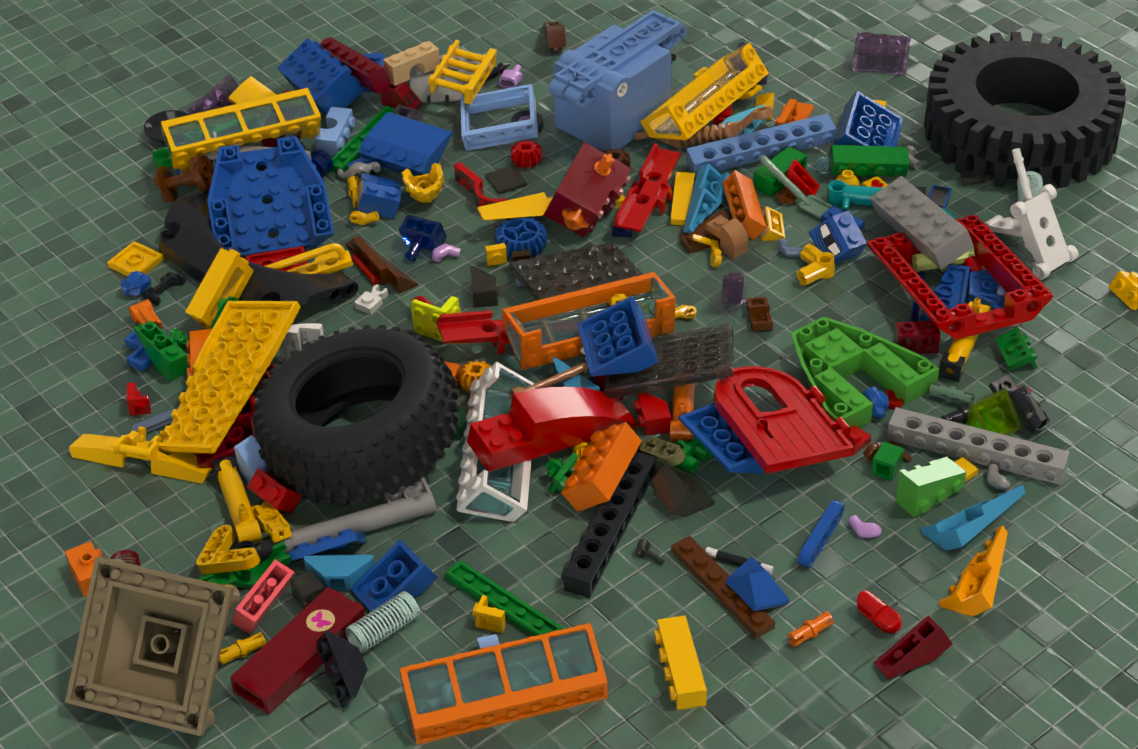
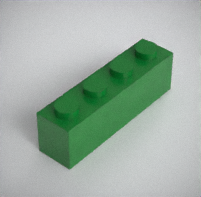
(869, 160)

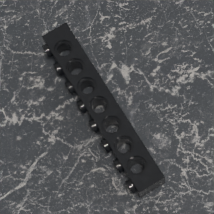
(608, 527)

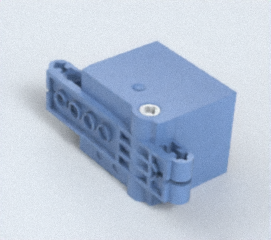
(615, 81)

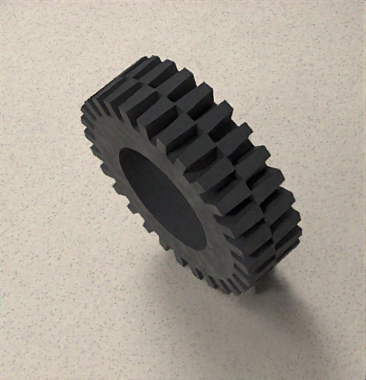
(1058, 146)

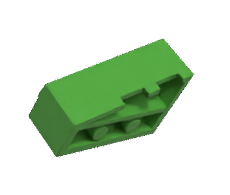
(928, 485)

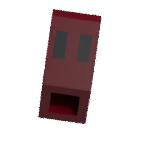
(401, 95)

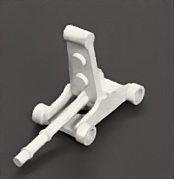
(1032, 228)

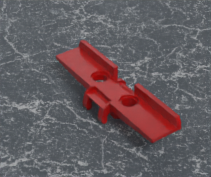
(638, 208)
(472, 328)

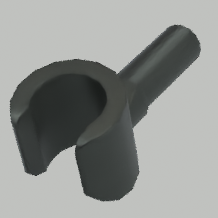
(643, 551)

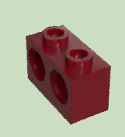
(917, 336)

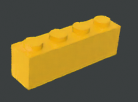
(681, 663)

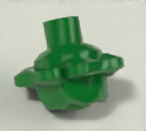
(179, 338)

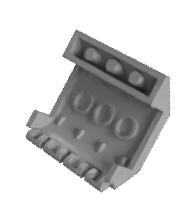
(420, 86)

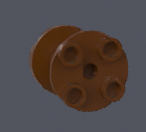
(197, 174)

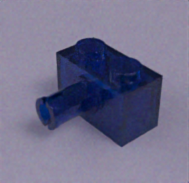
(420, 235)

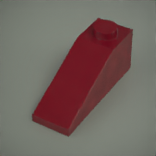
(915, 649)

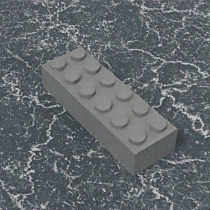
(922, 221)

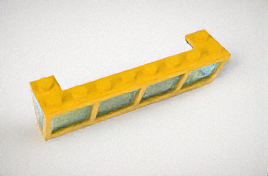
(241, 125)

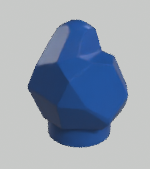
(135, 283)
(879, 401)

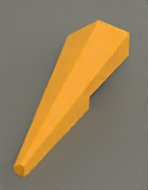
(978, 579)

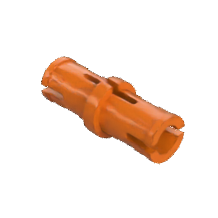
(810, 629)

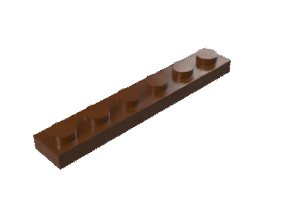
(714, 579)

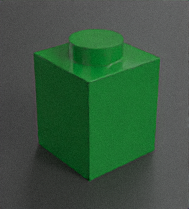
(887, 461)

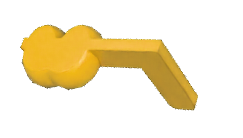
(715, 257)

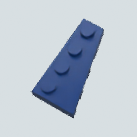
(951, 287)

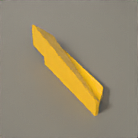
(520, 207)

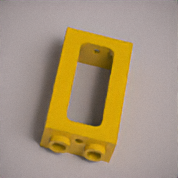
(224, 279)

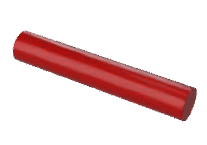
(365, 269)

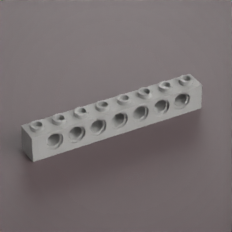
(978, 445)

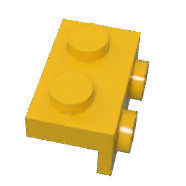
(1126, 288)

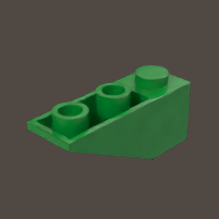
(164, 353)

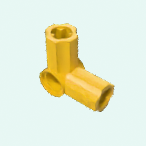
(820, 265)

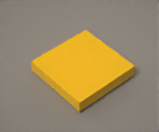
(135, 258)

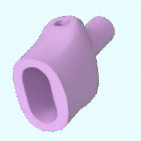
(511, 78)

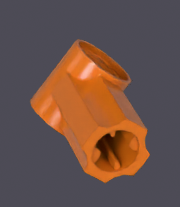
(143, 313)

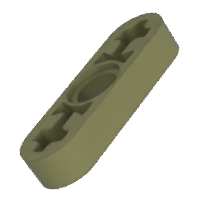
(664, 451)

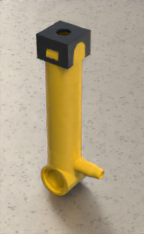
(954, 360)
(237, 500)

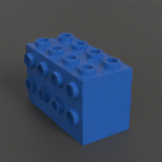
(323, 76)

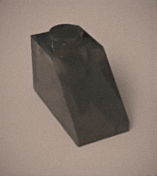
(484, 288)

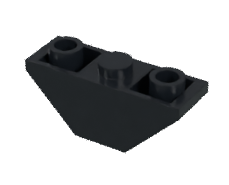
(342, 665)

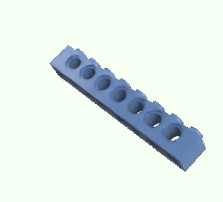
(768, 142)

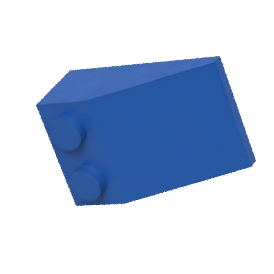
(378, 195)
(395, 572)

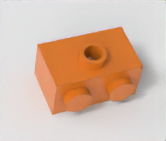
(81, 564)

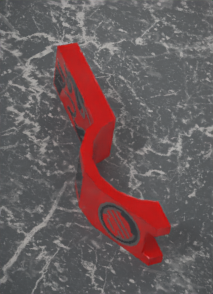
(473, 184)

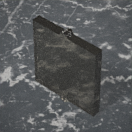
(506, 179)

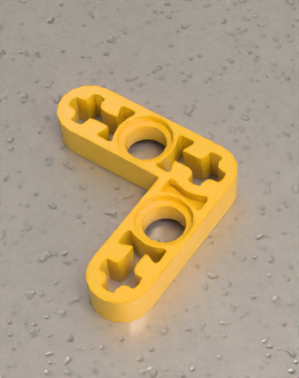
(219, 559)

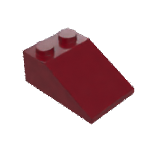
(239, 431)

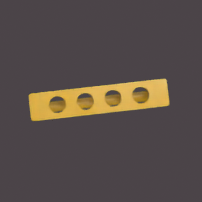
(341, 260)

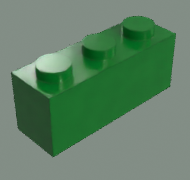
(766, 182)

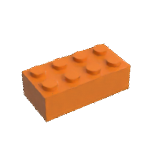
(601, 466)

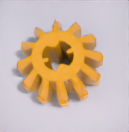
(470, 372)

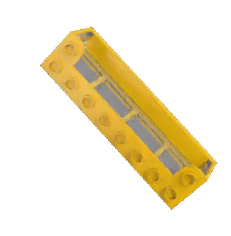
(706, 95)

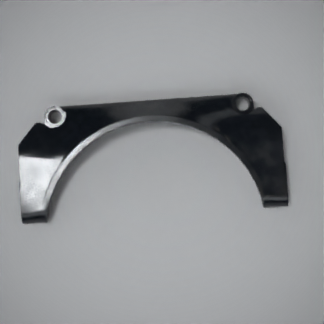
(194, 248)

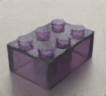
(881, 53)

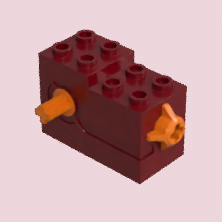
(588, 190)

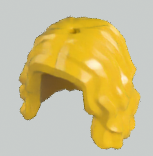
(431, 182)

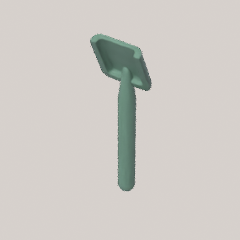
(810, 204)

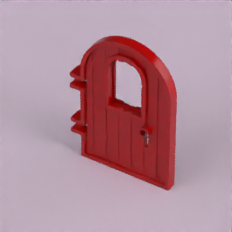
(797, 432)

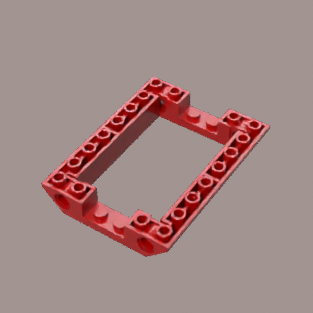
(1024, 294)

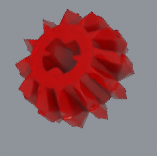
(526, 154)

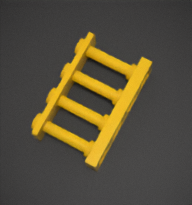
(475, 80)

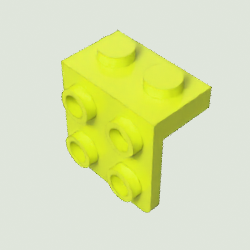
(425, 316)

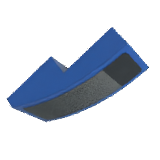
(940, 195)

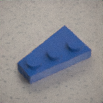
(326, 543)

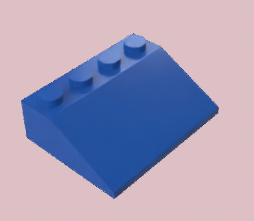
(868, 124)
(405, 144)
(617, 340)
(720, 439)

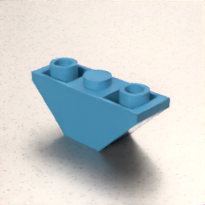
(339, 571)

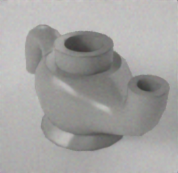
(356, 168)

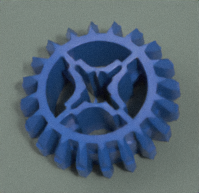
(522, 235)

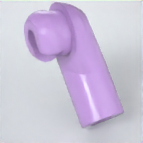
(444, 250)
(864, 530)

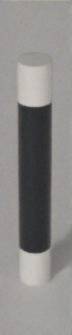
(734, 559)

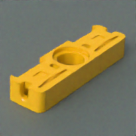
(272, 522)

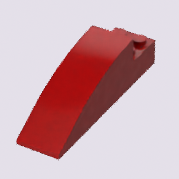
(544, 423)

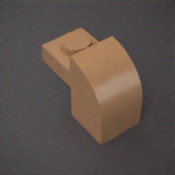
(731, 234)

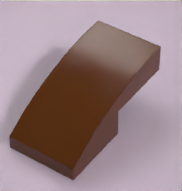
(759, 314)

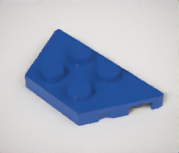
(987, 289)

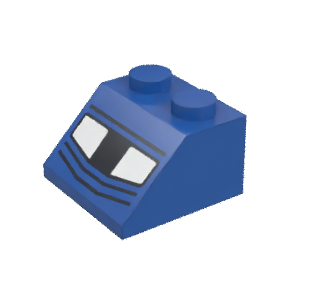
(839, 237)

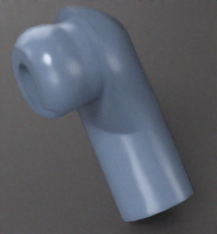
(787, 250)

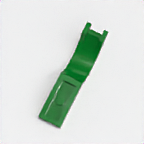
(249, 577)

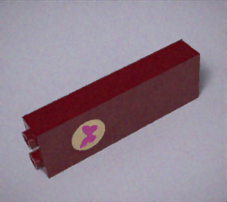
(292, 653)

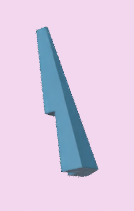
(706, 196)
(967, 523)

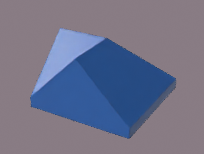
(756, 586)

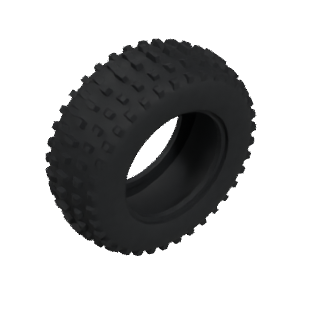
(370, 454)

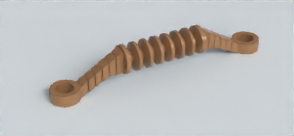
(715, 133)

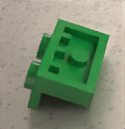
(1015, 349)

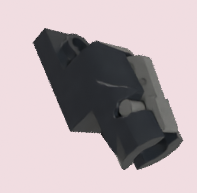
(1026, 407)

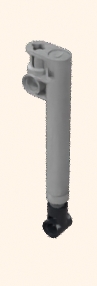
(397, 508)

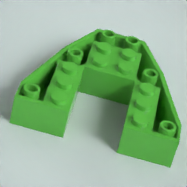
(836, 350)

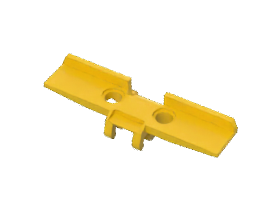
(114, 450)

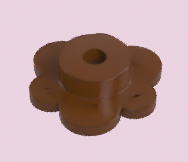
(785, 196)

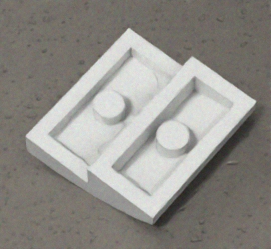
(298, 336)

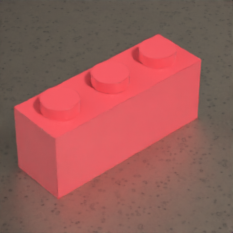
(262, 597)

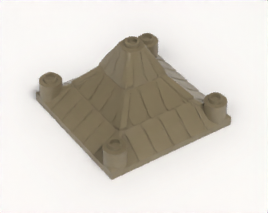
(150, 645)

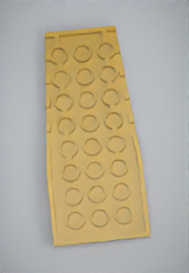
(227, 373)

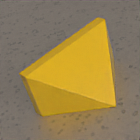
(767, 100)

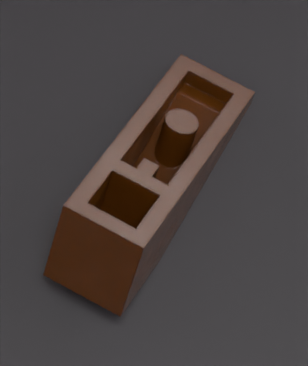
(555, 35)

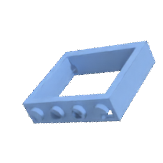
(500, 133)

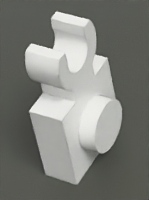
(371, 301)

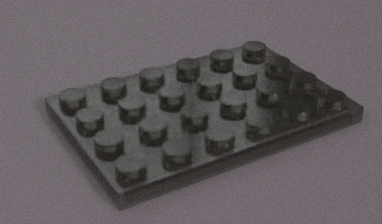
(573, 270)
(683, 360)

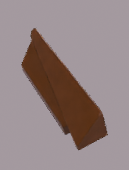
(381, 266)

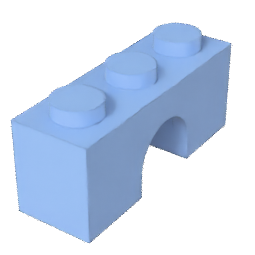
(339, 125)

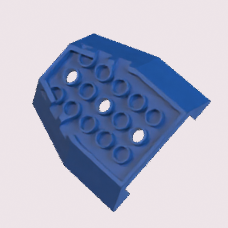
(298, 194)

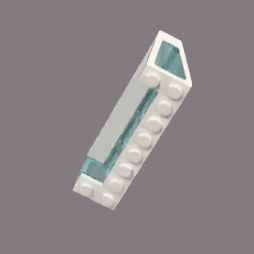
(501, 492)

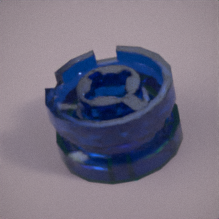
(322, 162)

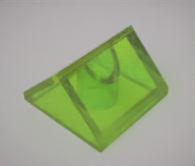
(994, 414)

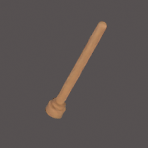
(553, 380)

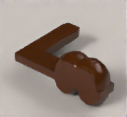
(872, 449)

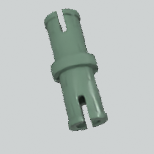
(951, 394)

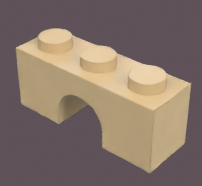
(399, 65)

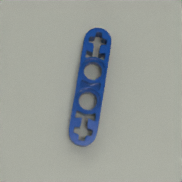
(821, 533)

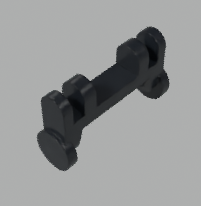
(166, 281)

